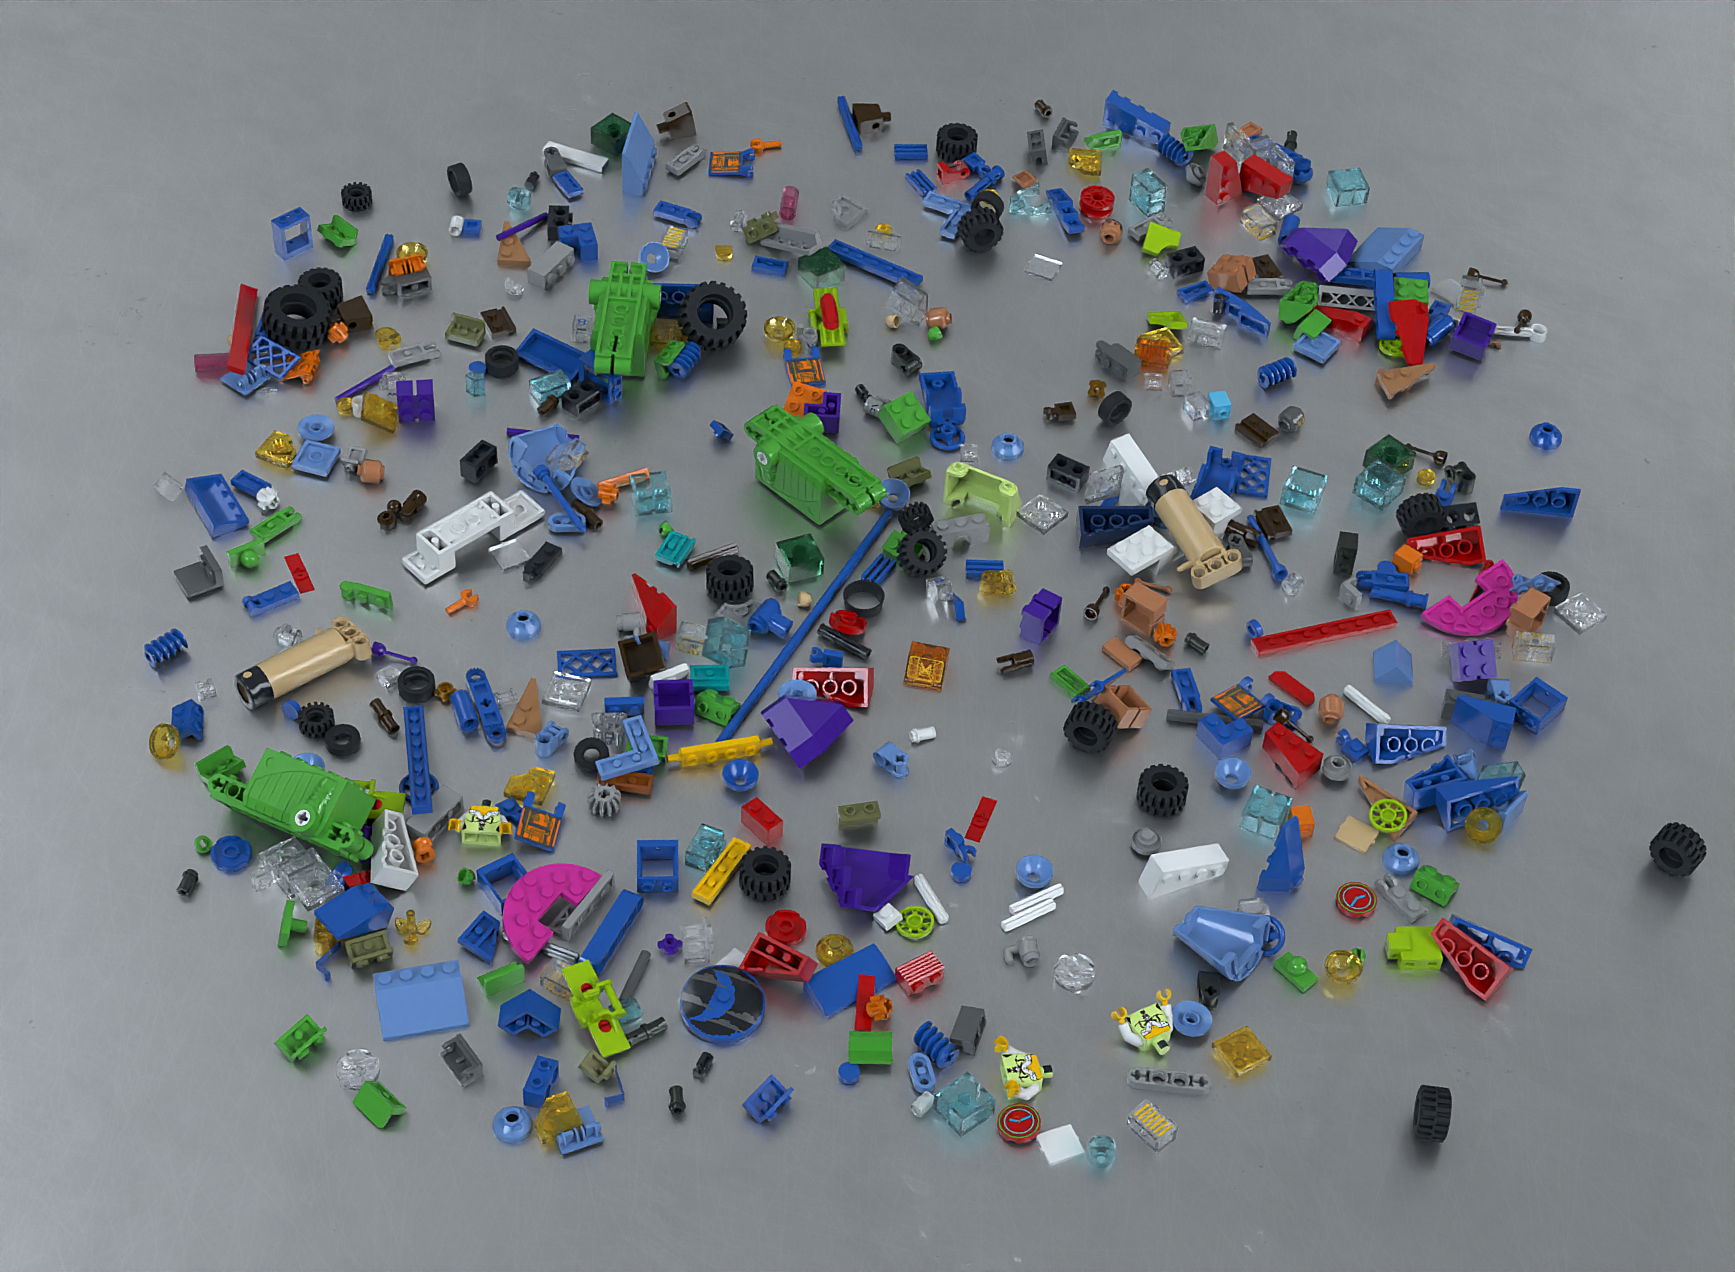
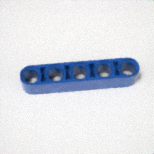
(1383, 294)
(612, 930)

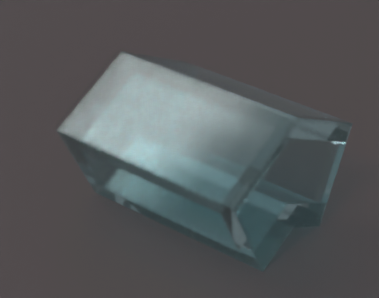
(475, 383)
(632, 1007)

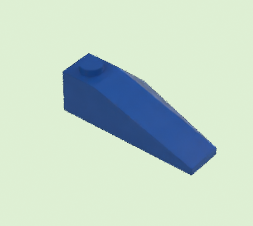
(1551, 501)
(1398, 741)
(1461, 797)
(1285, 862)
(1507, 949)

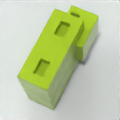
(1414, 948)

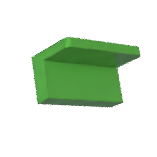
(1104, 140)
(1312, 325)
(501, 979)
(870, 1047)
(378, 1103)

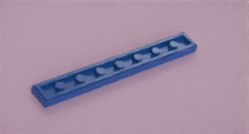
(417, 760)

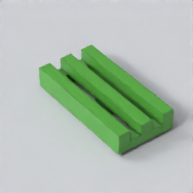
(1067, 683)

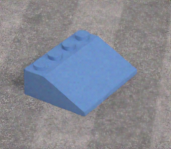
(637, 157)
(1387, 249)
(420, 1000)

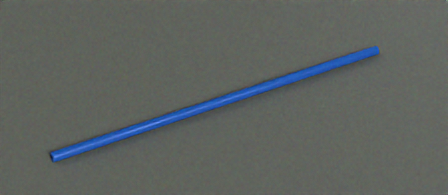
(804, 627)

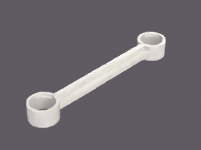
(1509, 331)

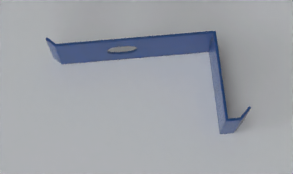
(959, 608)
(325, 957)
(616, 1098)

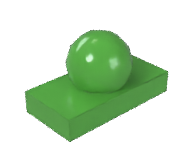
(246, 554)
(1296, 971)

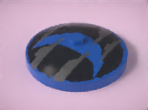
(722, 1004)

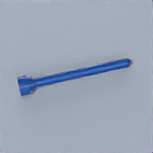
(542, 473)
(1278, 570)

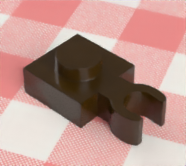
(1062, 411)

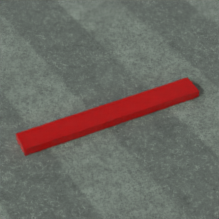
(242, 329)
(1323, 632)

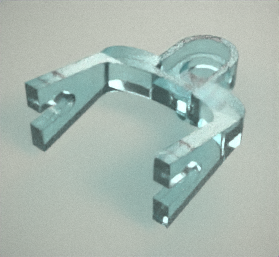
(1018, 204)

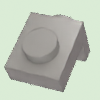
(354, 457)
(1350, 594)

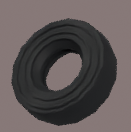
(583, 746)
(342, 749)

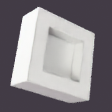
(887, 916)

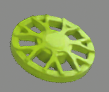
(1393, 345)
(1388, 815)
(915, 922)

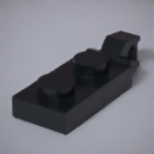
(541, 561)

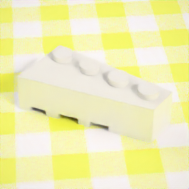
(1137, 472)
(392, 855)
(1181, 868)

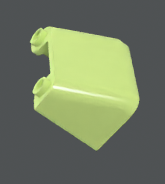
(969, 482)

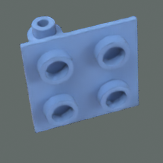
(252, 378)
(1540, 582)
(575, 1140)

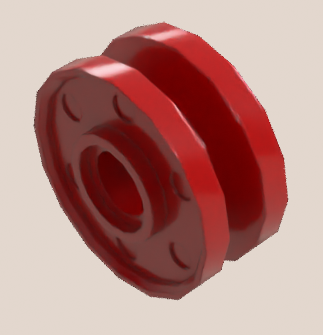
(1096, 202)

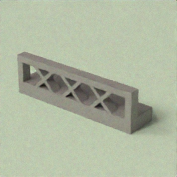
(794, 239)
(1346, 292)
(583, 911)

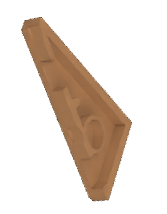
(511, 250)
(1401, 378)
(526, 716)
(1375, 793)

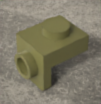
(597, 1067)

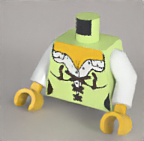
(481, 825)
(1149, 1026)
(1020, 1071)

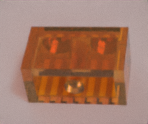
(1154, 352)

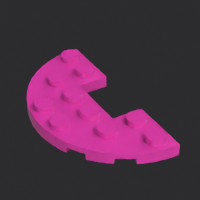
(1484, 612)
(532, 899)

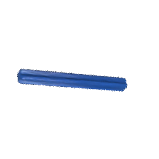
(849, 122)
(379, 264)

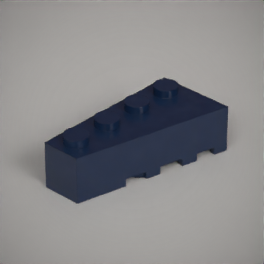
(1110, 523)

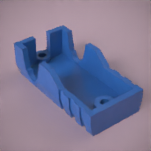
(942, 398)
(1219, 472)

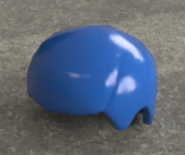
(1302, 176)

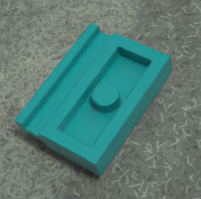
(675, 549)
(710, 677)

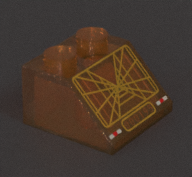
(926, 666)

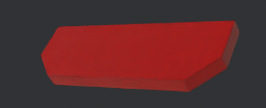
(1293, 687)

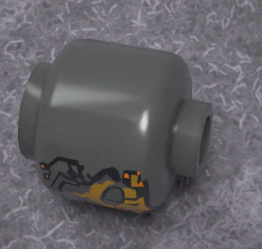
(1291, 419)

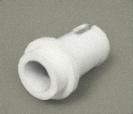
(922, 734)

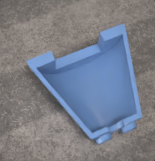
(531, 450)
(1225, 938)

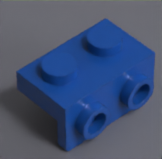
(630, 705)
(188, 719)
(766, 1099)

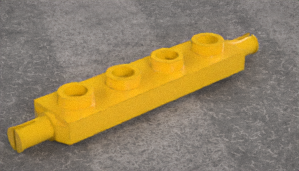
(719, 750)

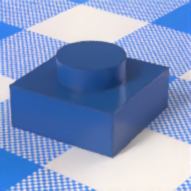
(721, 430)

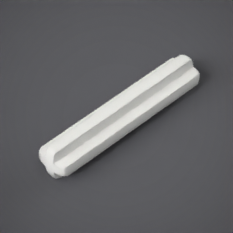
(1367, 705)
(1050, 892)
(931, 899)
(1028, 914)

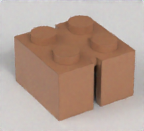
(1231, 272)
(1143, 609)
(1528, 612)
(1125, 704)

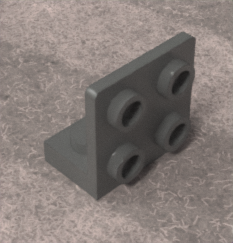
(201, 575)

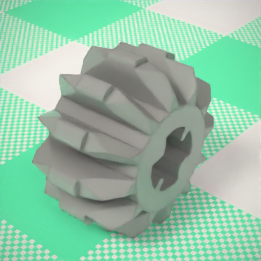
(604, 800)

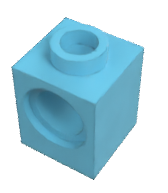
(1220, 405)

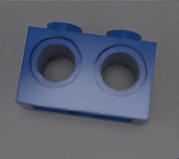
(540, 1082)

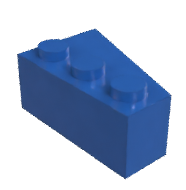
(1421, 788)

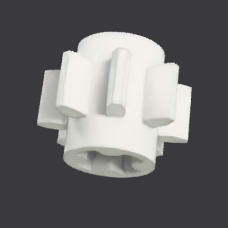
(268, 498)

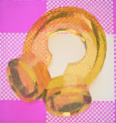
(385, 342)

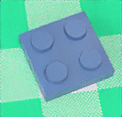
(1317, 349)
(316, 458)

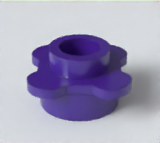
(669, 944)

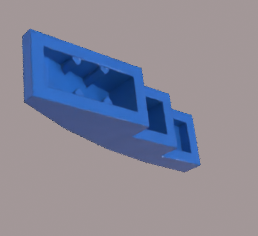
(1064, 210)
(1246, 314)

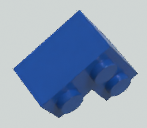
(581, 238)
(1222, 738)
(530, 1012)

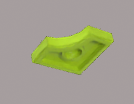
(1160, 238)
(1170, 319)

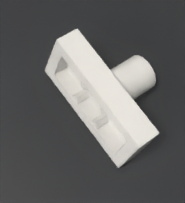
(676, 673)

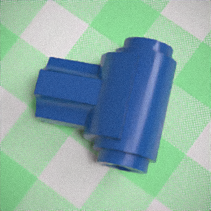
(1439, 328)
(769, 618)

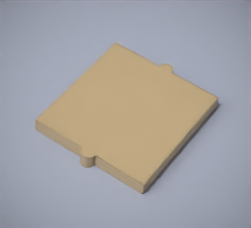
(1356, 834)

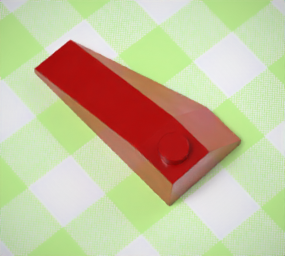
(1346, 322)
(1412, 325)
(1452, 546)
(656, 609)
(845, 684)
(1476, 965)

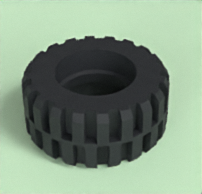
(726, 300)
(291, 331)

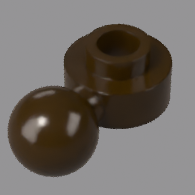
(393, 508)

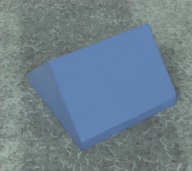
(1393, 664)
(1510, 809)

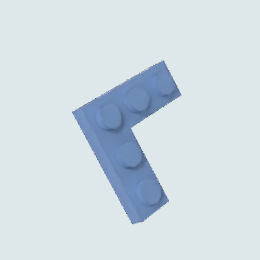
(949, 206)
(642, 754)

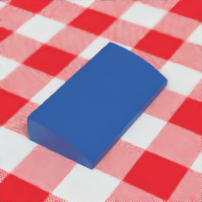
(550, 354)
(216, 504)
(837, 984)

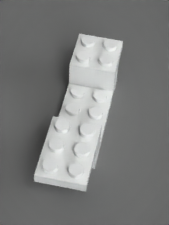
(488, 513)
(1160, 550)

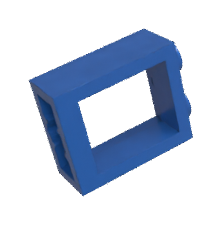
(298, 244)
(612, 390)
(1539, 690)
(647, 850)
(495, 872)

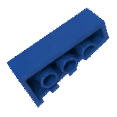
(1133, 119)

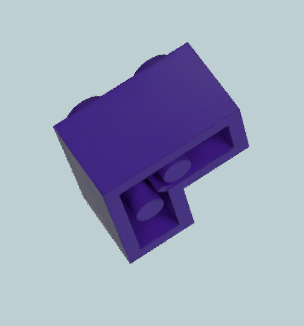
(827, 412)

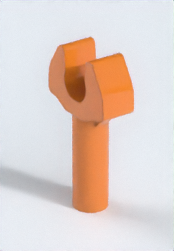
(758, 145)
(465, 600)

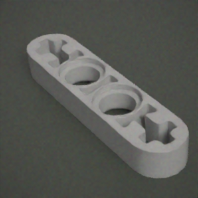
(1169, 1077)

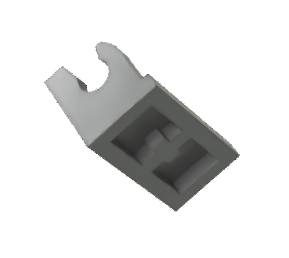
(1064, 136)
(1037, 145)
(968, 1029)
(462, 1060)

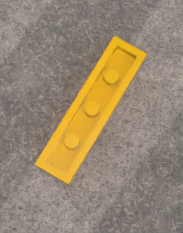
(720, 871)

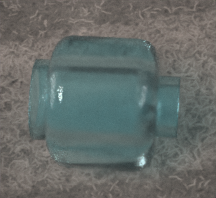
(519, 198)
(1101, 1151)

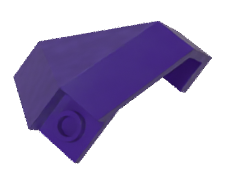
(1320, 249)
(806, 725)
(864, 877)

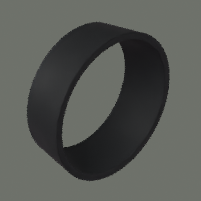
(864, 586)

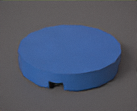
(231, 853)

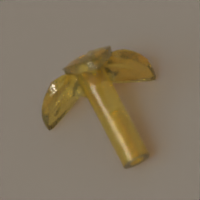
(411, 928)

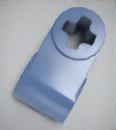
(1499, 690)
(550, 739)
(892, 760)
(1468, 764)

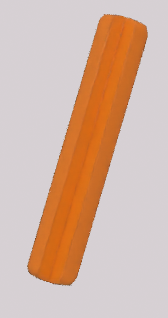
(623, 480)

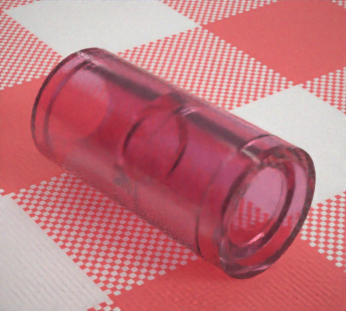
(789, 203)
(210, 362)

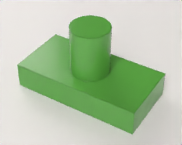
(289, 924)

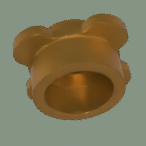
(1097, 384)
(444, 691)

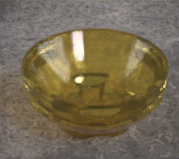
(412, 248)
(779, 325)
(160, 740)
(1494, 825)
(828, 955)
(1344, 961)

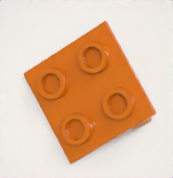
(398, 264)
(305, 367)
(802, 394)

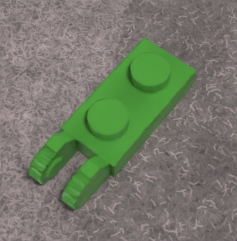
(276, 524)
(366, 594)

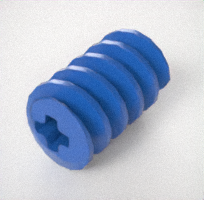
(1174, 150)
(685, 360)
(1276, 372)
(164, 645)
(935, 1045)

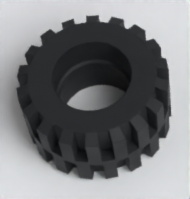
(956, 141)
(980, 229)
(325, 282)
(1421, 515)
(933, 544)
(729, 578)
(1090, 727)
(1162, 802)
(1677, 849)
(765, 886)
(1432, 1113)

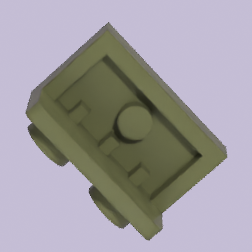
(761, 227)
(466, 329)
(909, 472)
(858, 814)
(368, 949)

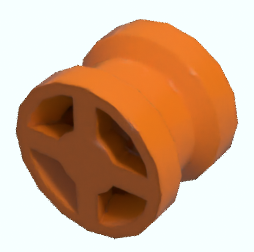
(423, 850)

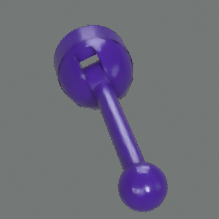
(379, 650)

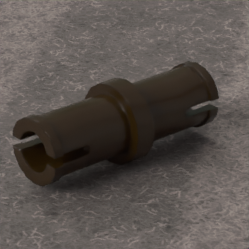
(588, 513)
(384, 716)

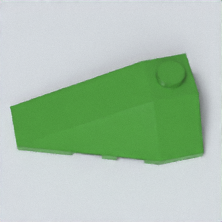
(1199, 137)
(1298, 302)

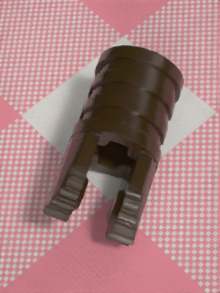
(412, 505)
(1241, 529)
(1018, 661)

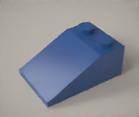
(1484, 720)
(355, 912)

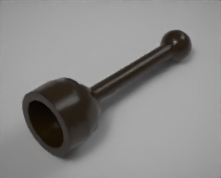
(1475, 273)
(1522, 318)
(1439, 456)
(1094, 607)
(1283, 717)

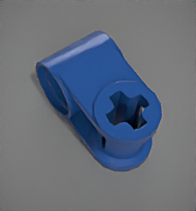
(1273, 705)

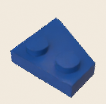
(481, 936)

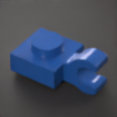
(1439, 308)
(829, 657)
(1353, 749)
(510, 810)
(955, 843)

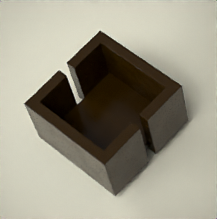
(642, 658)

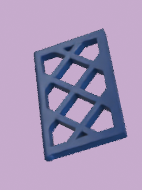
(272, 345)
(1254, 460)
(595, 655)

